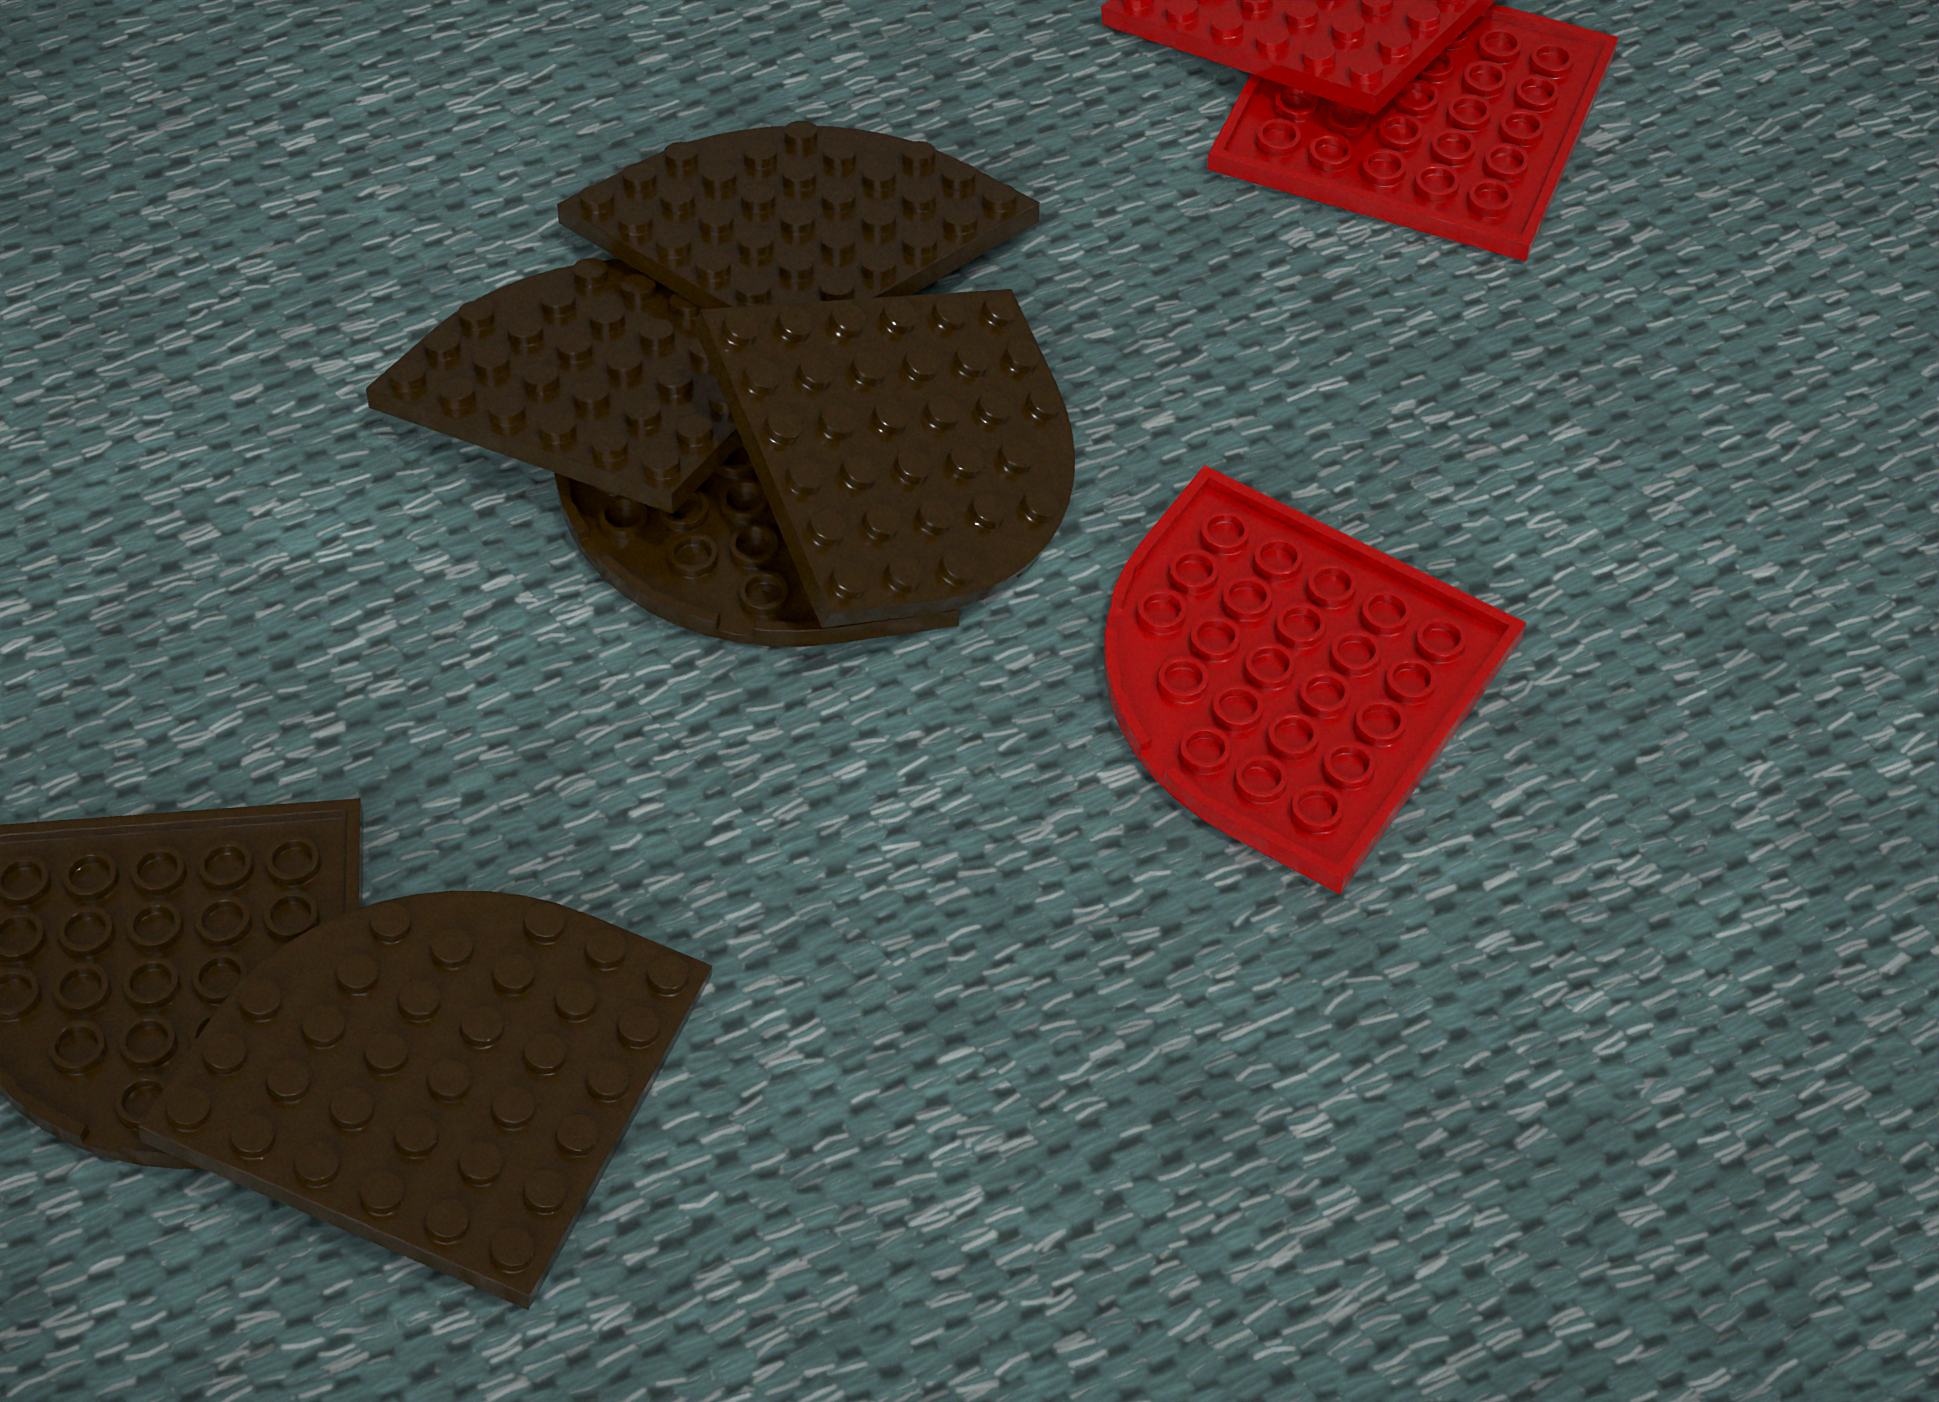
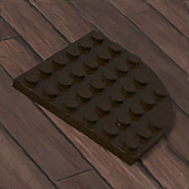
(797, 215)
(577, 376)
(898, 444)
(712, 562)
(135, 937)
(435, 1076)

